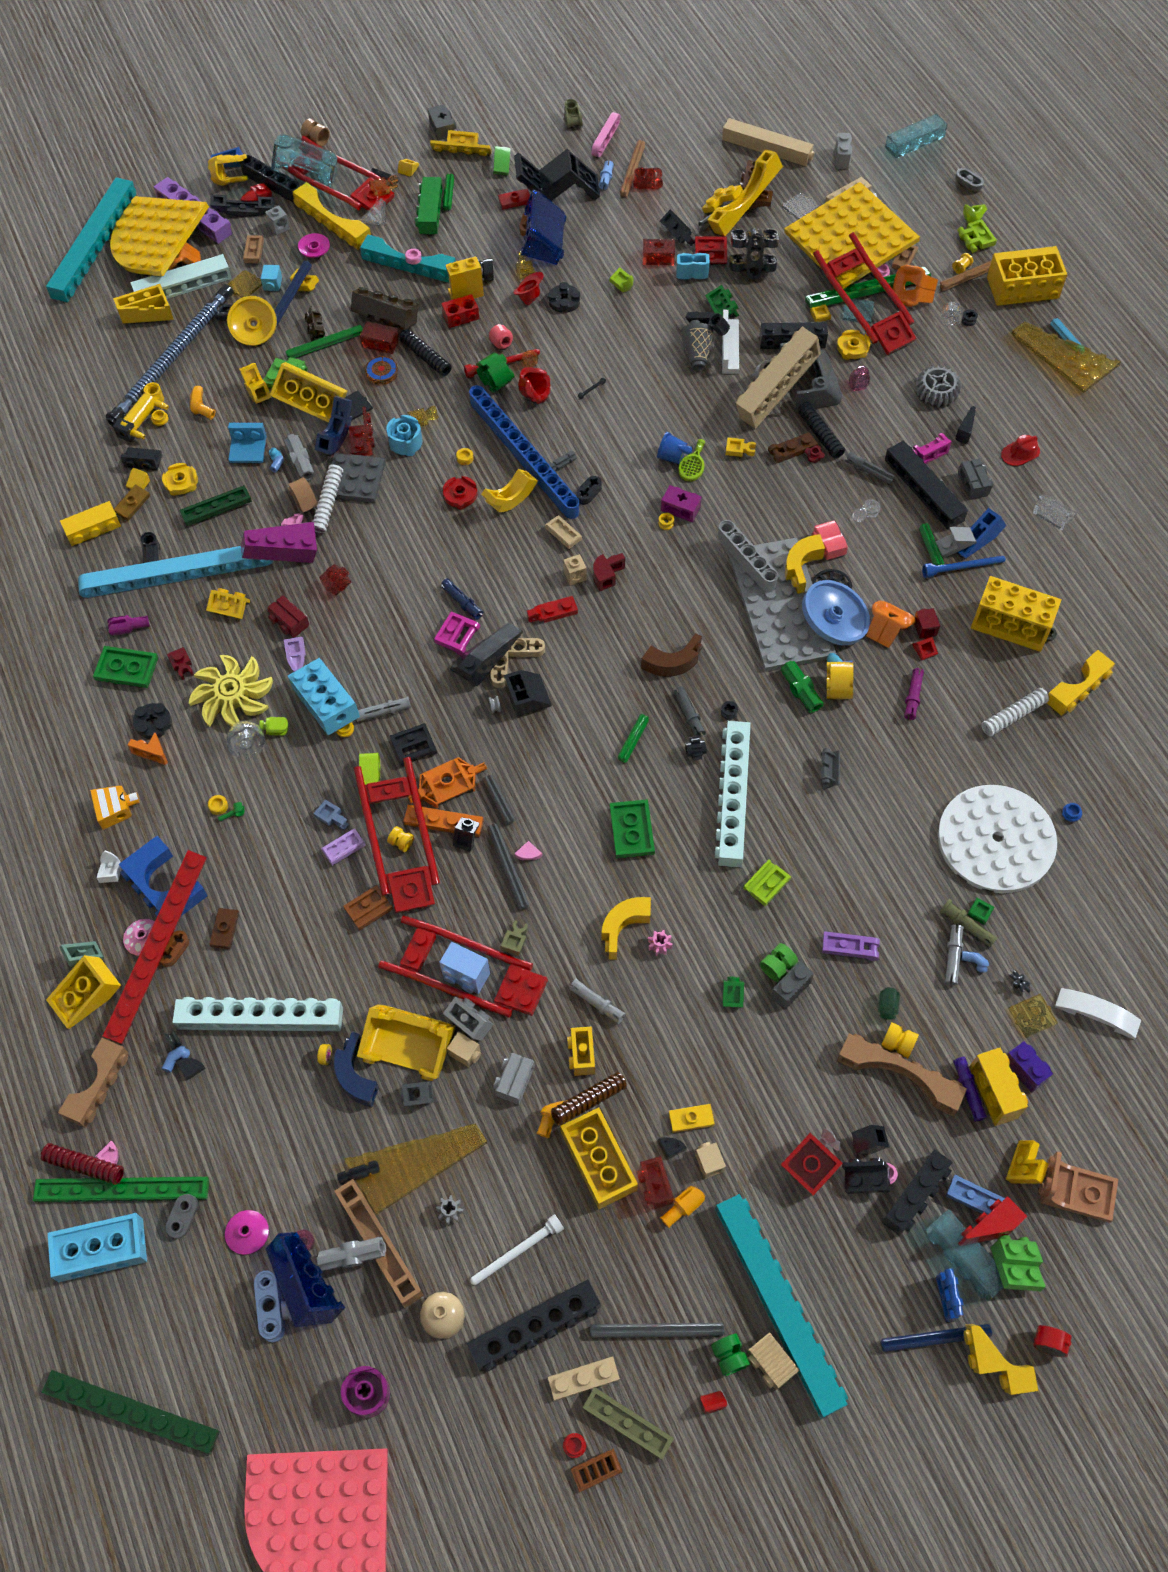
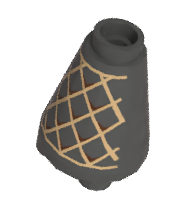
(697, 342)

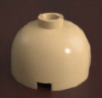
(442, 1315)

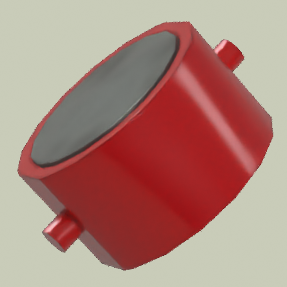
(1052, 1341)

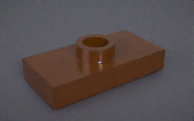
(224, 928)

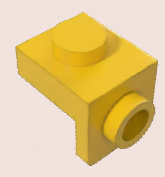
(308, 283)

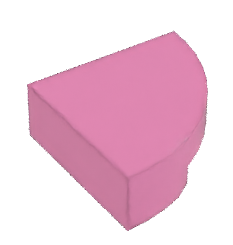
(296, 519)
(528, 852)
(109, 1153)

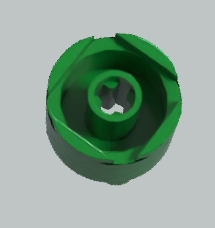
(494, 371)

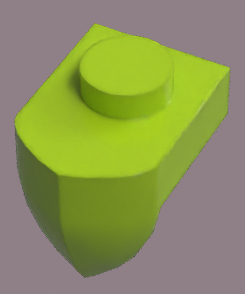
(974, 213)
(622, 280)

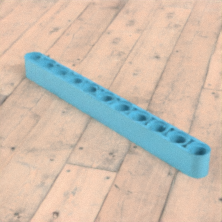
(165, 571)

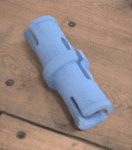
(606, 175)

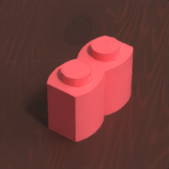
(832, 539)

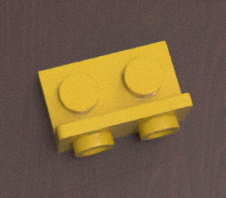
(227, 604)

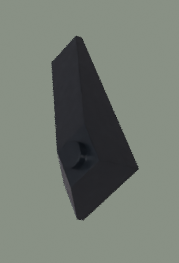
(481, 659)

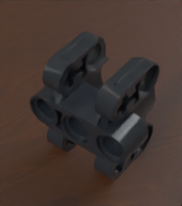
(761, 261)

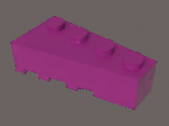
(281, 543)

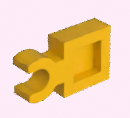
(737, 447)

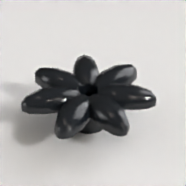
(1019, 982)

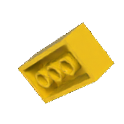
(599, 1158)

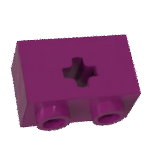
(681, 503)

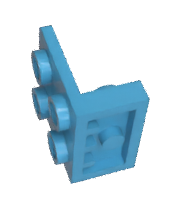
(247, 442)

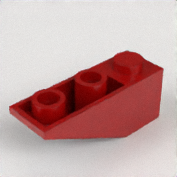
(999, 1222)

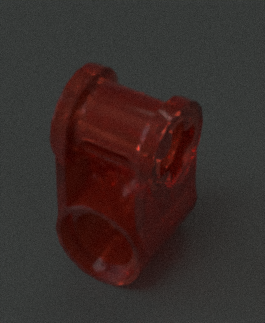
(645, 178)

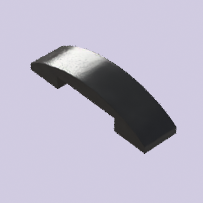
(241, 208)

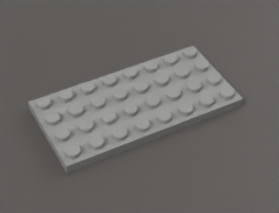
(778, 615)

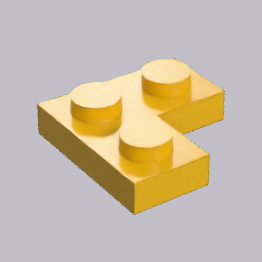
(720, 196)
(1024, 1167)

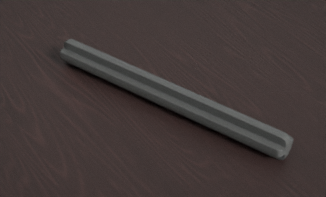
(656, 1330)

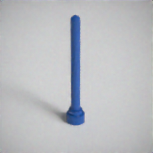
(930, 570)

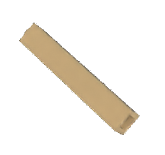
(761, 139)

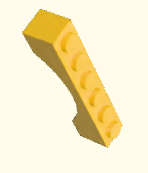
(765, 169)
(351, 231)

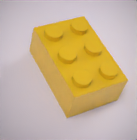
(998, 1086)

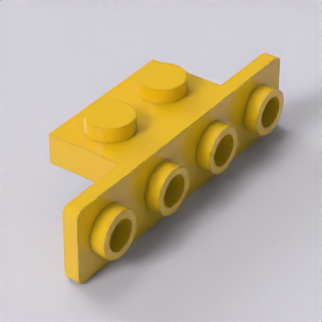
(461, 142)

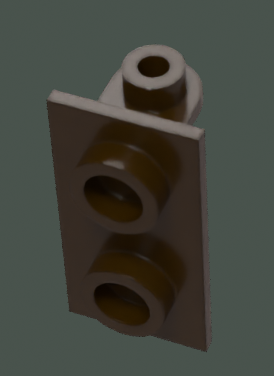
(314, 323)

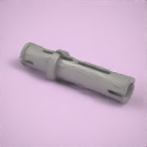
(403, 703)
(955, 946)
(604, 1006)

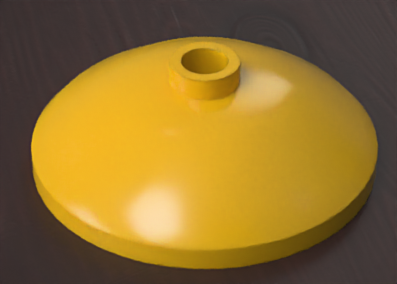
(245, 312)

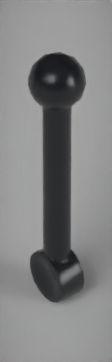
(602, 381)

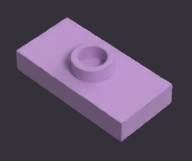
(343, 847)

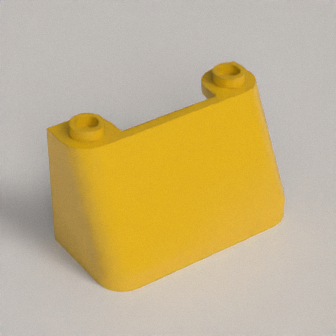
(405, 1040)

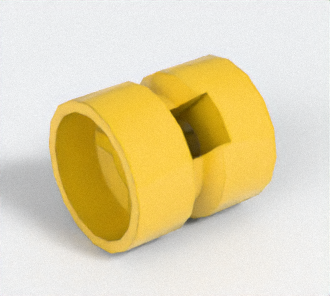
(899, 1040)

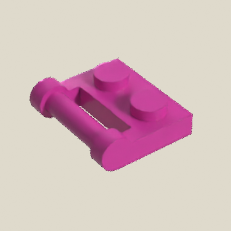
(452, 629)

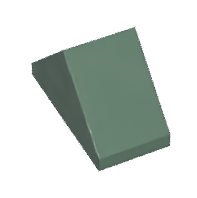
(76, 951)

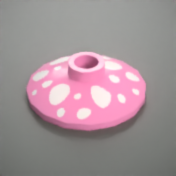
(131, 940)

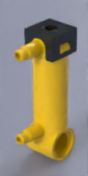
(127, 427)

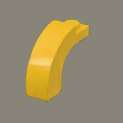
(513, 493)
(803, 551)
(623, 914)

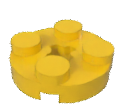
(853, 352)
(188, 481)

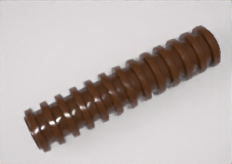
(588, 1098)

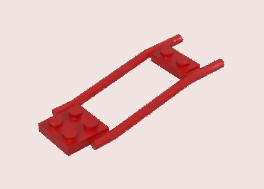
(361, 197)
(892, 331)
(409, 887)
(519, 988)

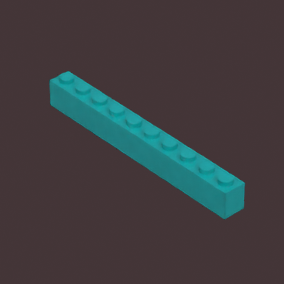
(91, 240)
(781, 1307)

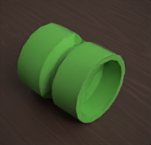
(776, 964)

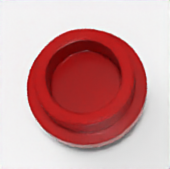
(574, 1445)

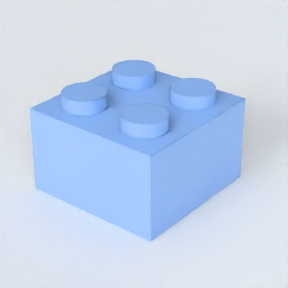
(464, 968)

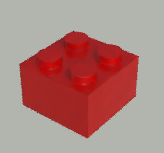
(811, 1164)

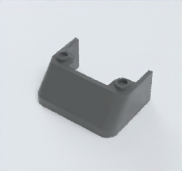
(825, 387)

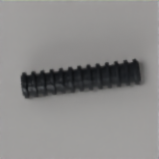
(425, 352)
(821, 430)

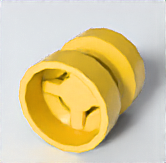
(400, 839)

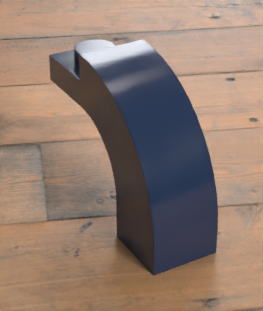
(335, 433)
(356, 1087)

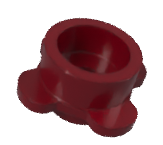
(814, 454)

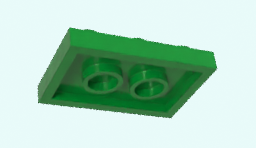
(125, 666)
(632, 828)

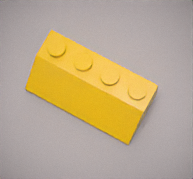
(306, 391)

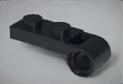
(715, 320)

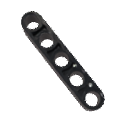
(275, 181)

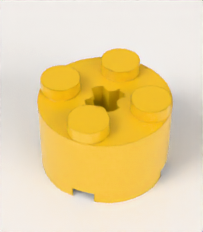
(839, 680)

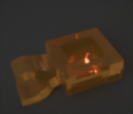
(382, 186)

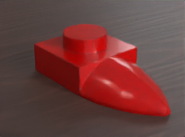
(256, 191)

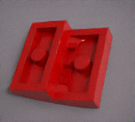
(714, 246)

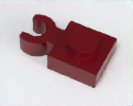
(180, 662)

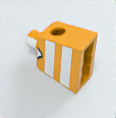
(112, 805)

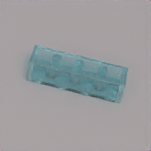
(916, 135)
(971, 1259)

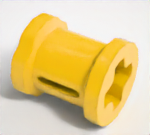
(960, 265)

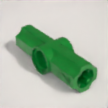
(801, 686)

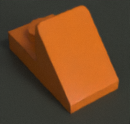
(151, 750)

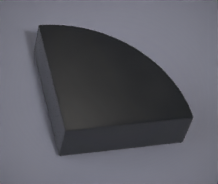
(190, 1067)
(671, 1146)

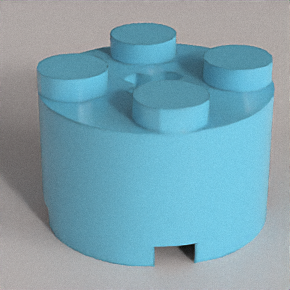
(404, 435)

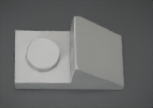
(959, 539)

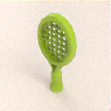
(700, 443)

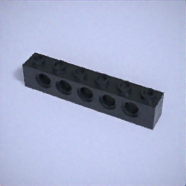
(479, 1346)

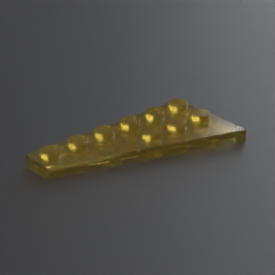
(1066, 357)

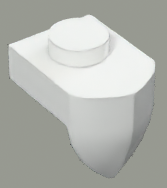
(109, 868)

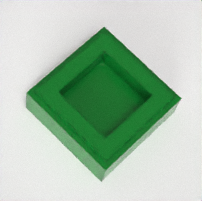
(980, 911)

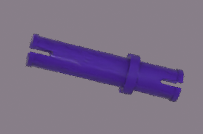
(971, 1093)

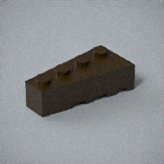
(384, 307)

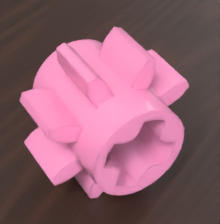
(662, 938)

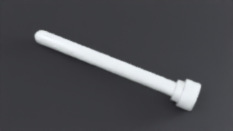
(552, 1226)

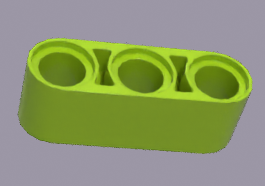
(370, 767)

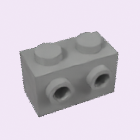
(466, 1017)

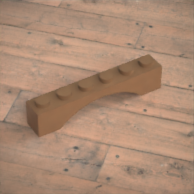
(942, 1093)
(370, 1228)

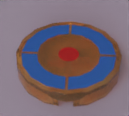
(381, 370)

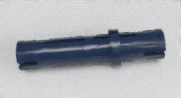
(467, 604)

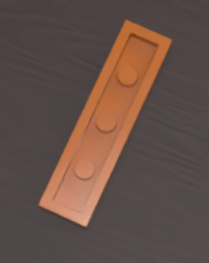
(440, 819)

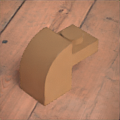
(302, 494)

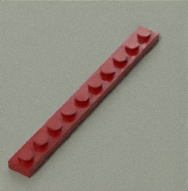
(154, 947)

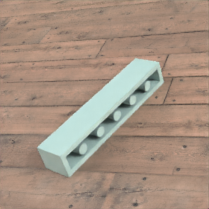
(188, 277)

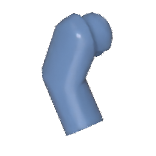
(982, 963)
(179, 1052)

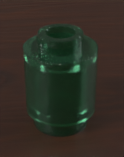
(889, 1003)

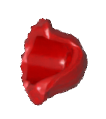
(534, 384)

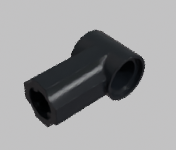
(151, 550)

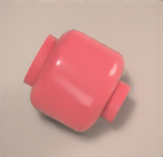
(500, 336)

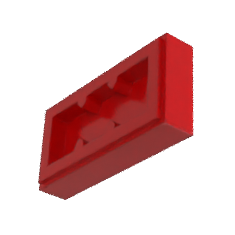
(514, 199)

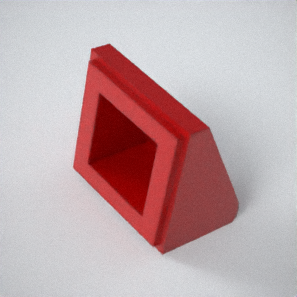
(925, 648)
(713, 1402)

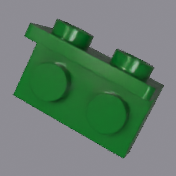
(721, 300)

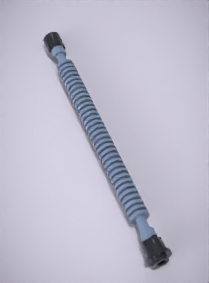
(171, 353)

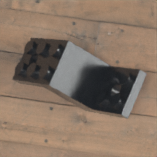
(557, 175)

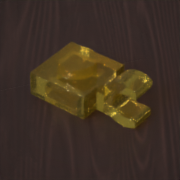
(524, 268)
(423, 416)

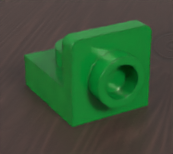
(733, 992)

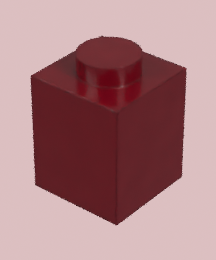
(926, 623)

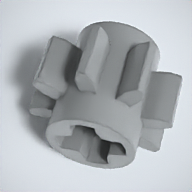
(445, 1206)

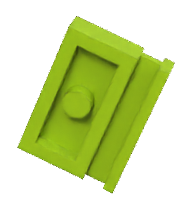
(767, 882)

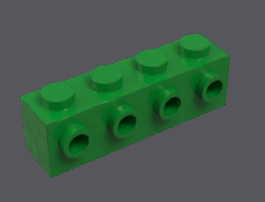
(430, 205)

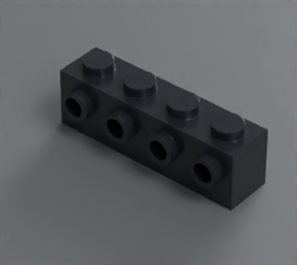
(774, 334)
(916, 1193)

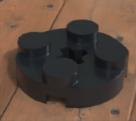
(564, 290)
(147, 712)

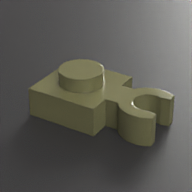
(514, 940)

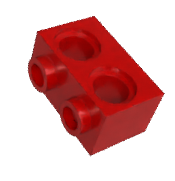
(460, 311)

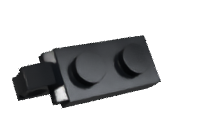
(677, 227)

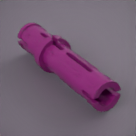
(913, 700)

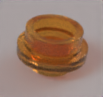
(530, 358)

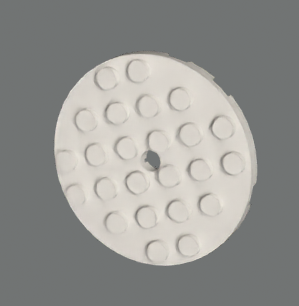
(1003, 866)

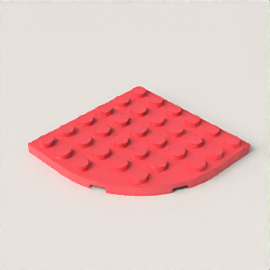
(318, 1510)

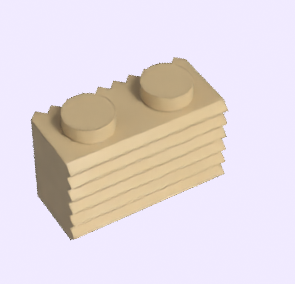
(772, 1361)

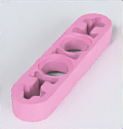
(605, 134)

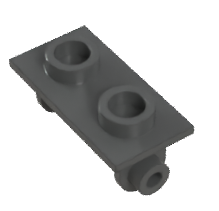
(831, 768)

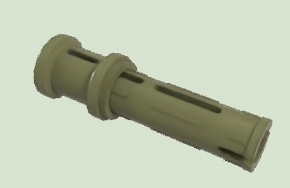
(960, 918)

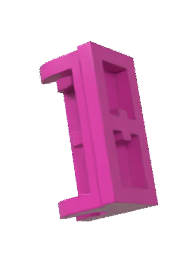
(933, 449)

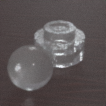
(870, 508)

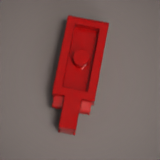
(553, 610)

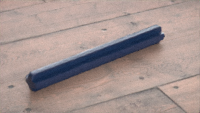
(292, 290)
(928, 1338)

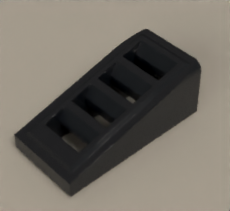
(965, 429)

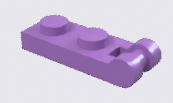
(850, 945)

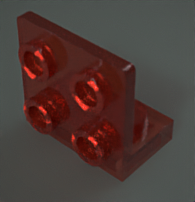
(361, 438)

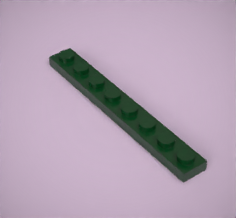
(131, 1412)

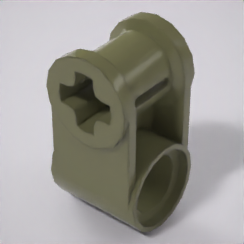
(572, 113)

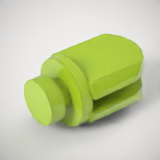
(275, 726)

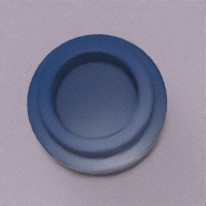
(1072, 812)

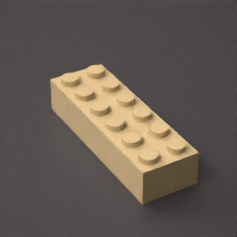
(778, 377)

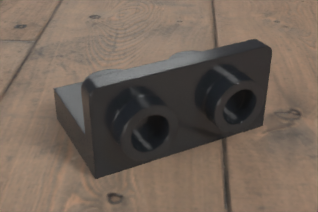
(141, 458)
(866, 1176)

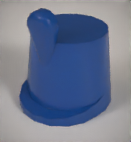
(673, 449)

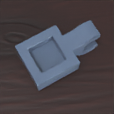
(330, 813)

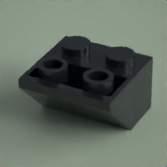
(526, 692)

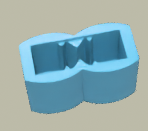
(692, 266)

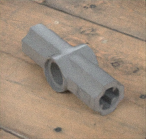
(299, 457)
(351, 1254)

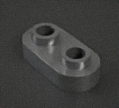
(969, 179)
(182, 1216)

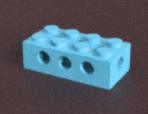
(330, 715)
(86, 1238)

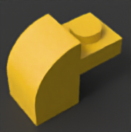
(254, 384)

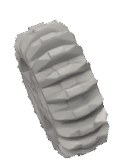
(938, 386)

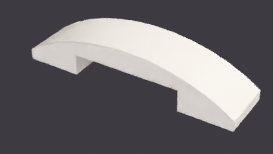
(1099, 1010)

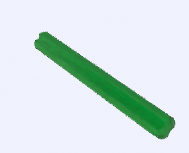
(324, 342)

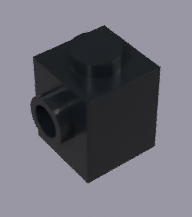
(870, 1139)

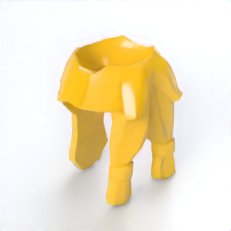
(217, 169)

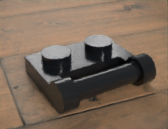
(411, 739)

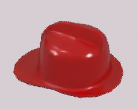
(529, 288)
(1021, 450)

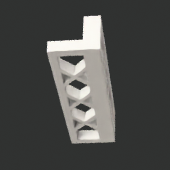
(730, 346)

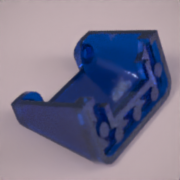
(544, 229)

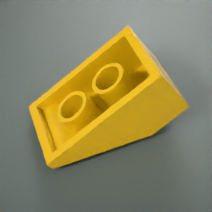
(83, 990)

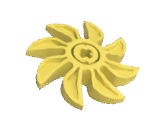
(230, 691)

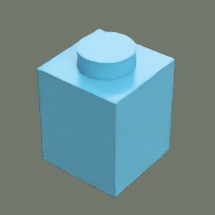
(271, 277)

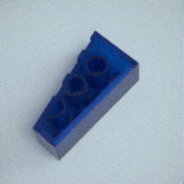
(303, 1288)

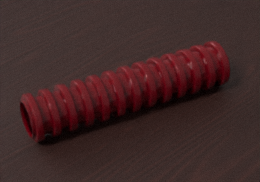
(82, 1163)

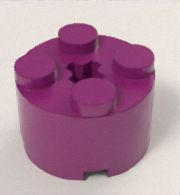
(354, 1385)

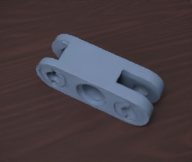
(273, 1318)

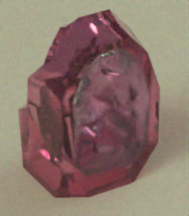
(859, 378)

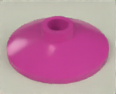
(313, 245)
(254, 1239)

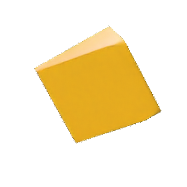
(407, 167)
(137, 477)

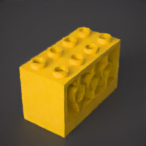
(1026, 275)
(1016, 613)

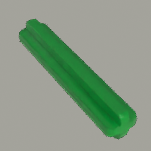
(448, 192)
(931, 544)
(633, 738)

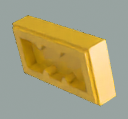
(691, 1118)

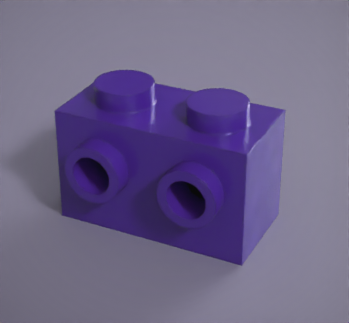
(1028, 1066)

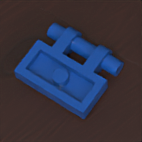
(949, 1295)

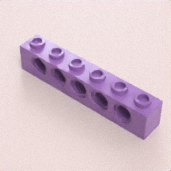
(211, 223)

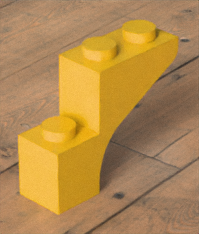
(986, 1358)

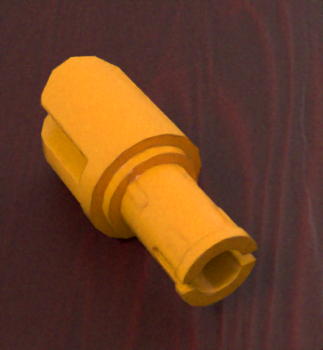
(684, 1205)

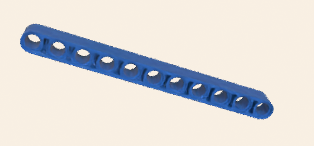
(524, 452)

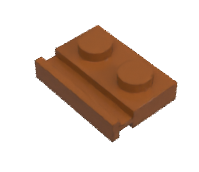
(368, 907)

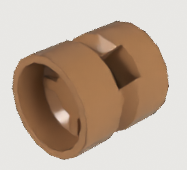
(315, 132)

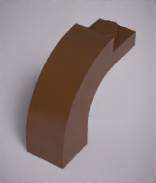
(672, 664)

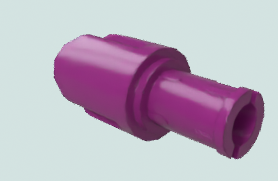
(126, 624)

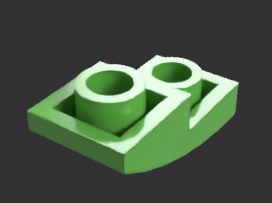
(501, 160)

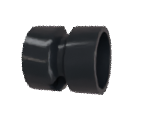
(487, 265)

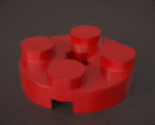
(461, 500)

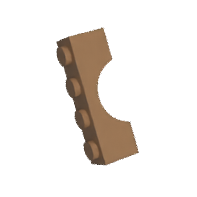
(82, 1106)

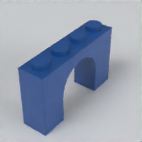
(140, 867)

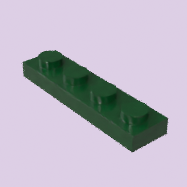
(215, 505)

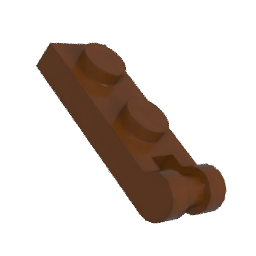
(792, 447)

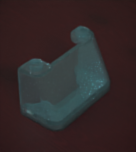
(307, 156)

